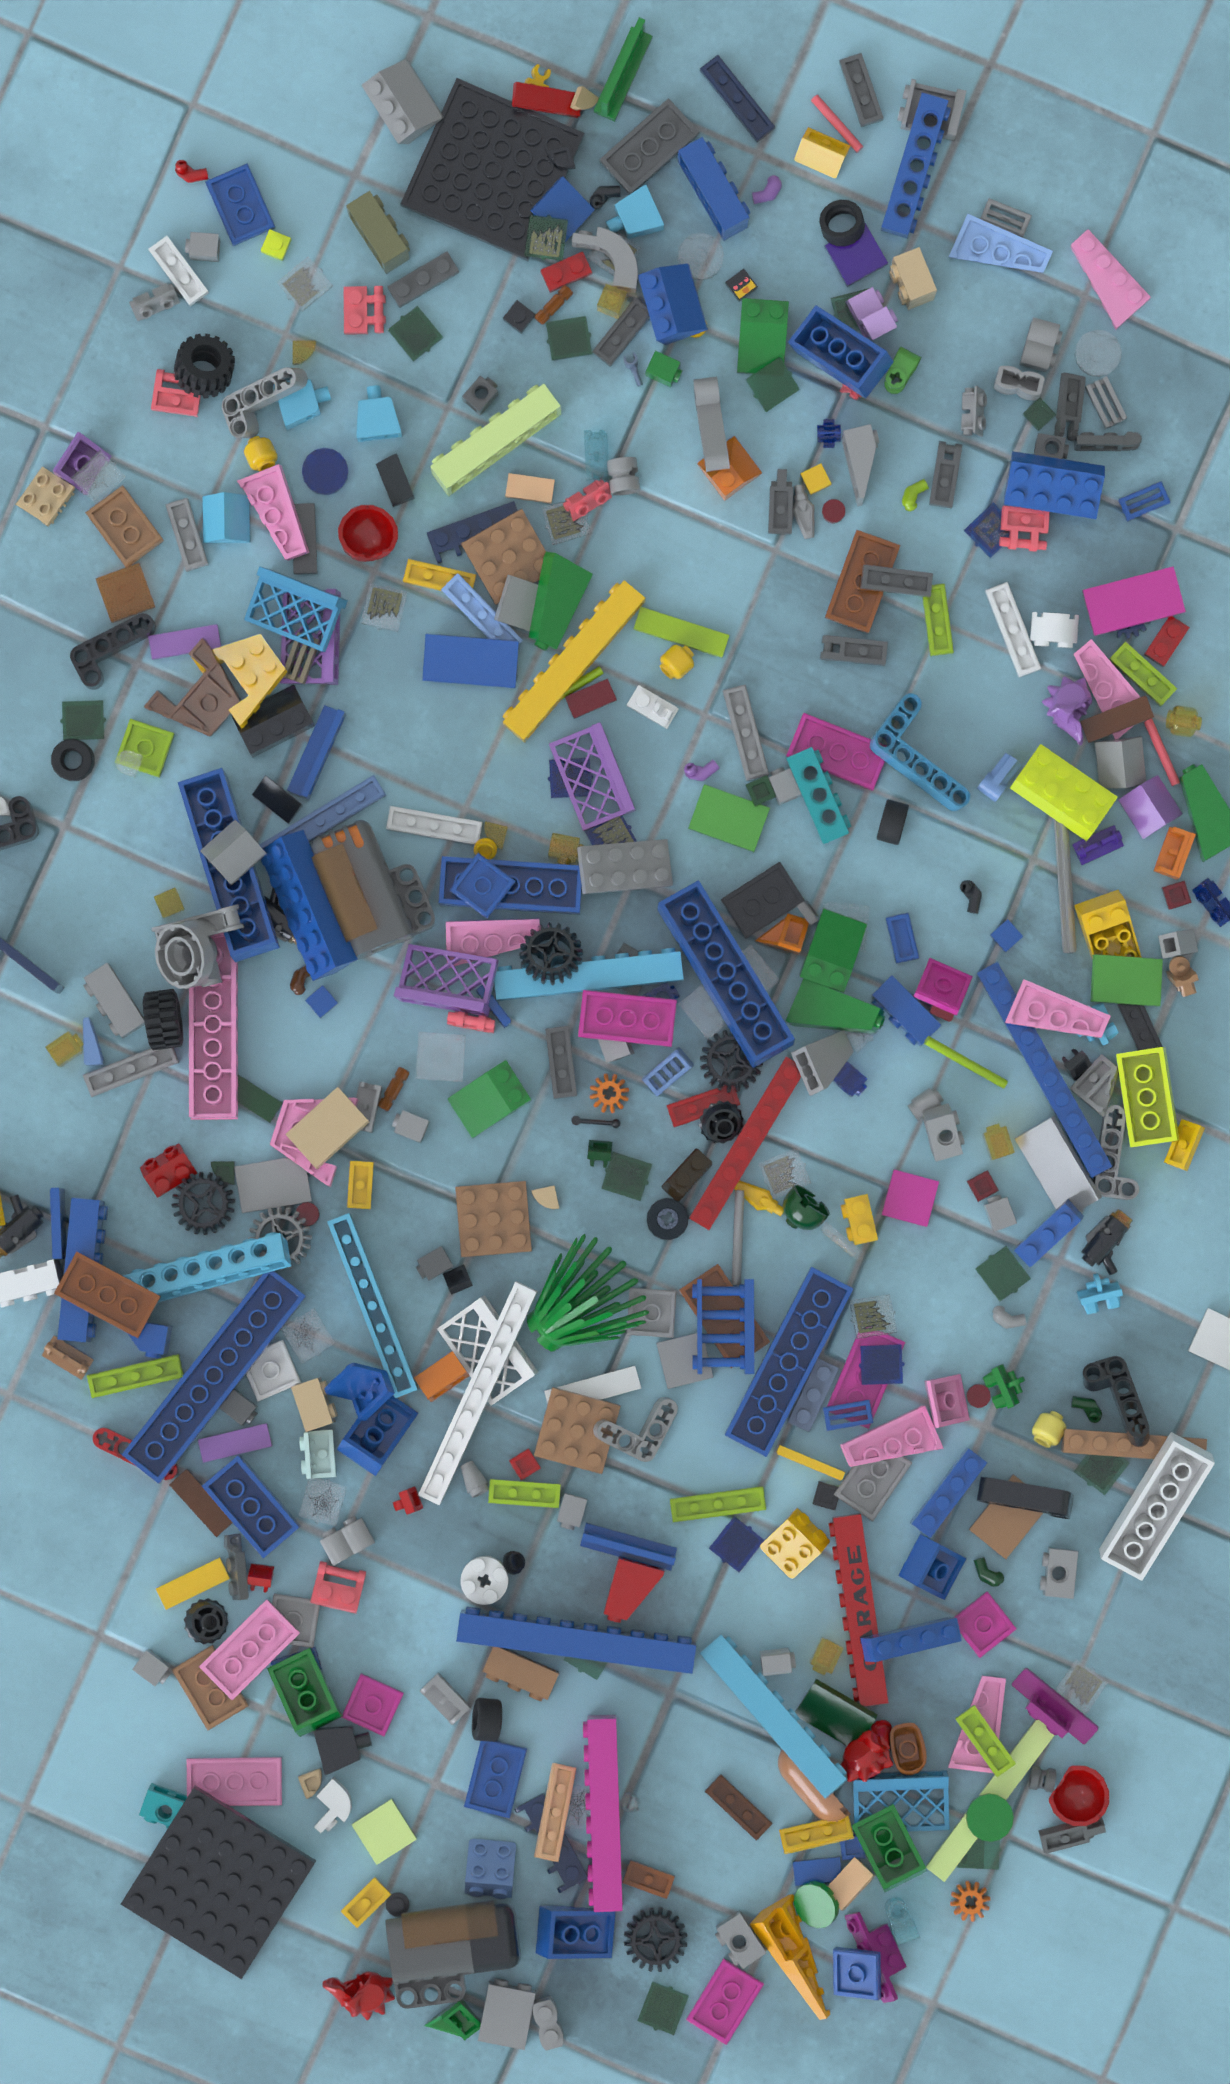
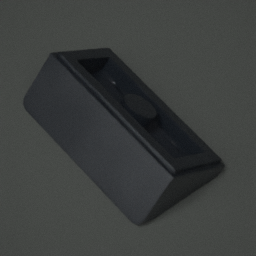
(395, 480)
(277, 799)

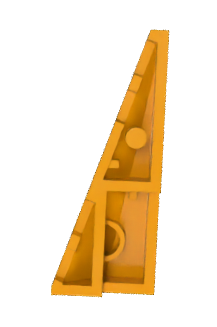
(782, 1936)

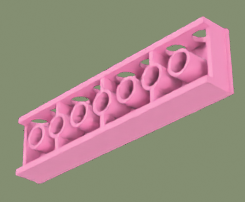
(214, 1042)

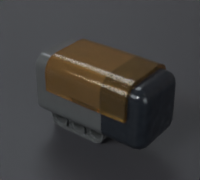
(446, 1944)

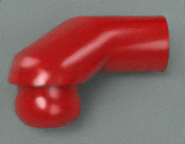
(189, 174)

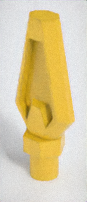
(759, 1198)

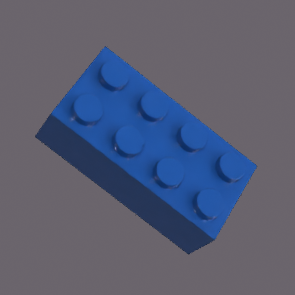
(713, 188)
(841, 351)
(1054, 485)
(251, 1506)

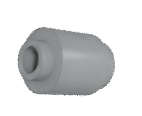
(924, 1101)

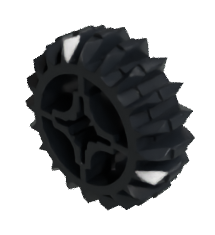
(554, 935)
(721, 1057)
(185, 1192)
(666, 1938)

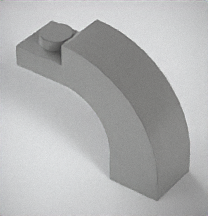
(617, 250)

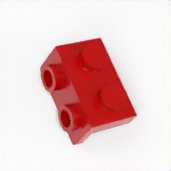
(167, 1170)

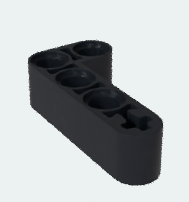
(115, 646)
(18, 822)
(1123, 1401)
(1025, 1496)

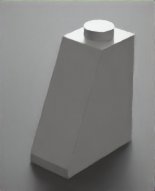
(822, 1061)

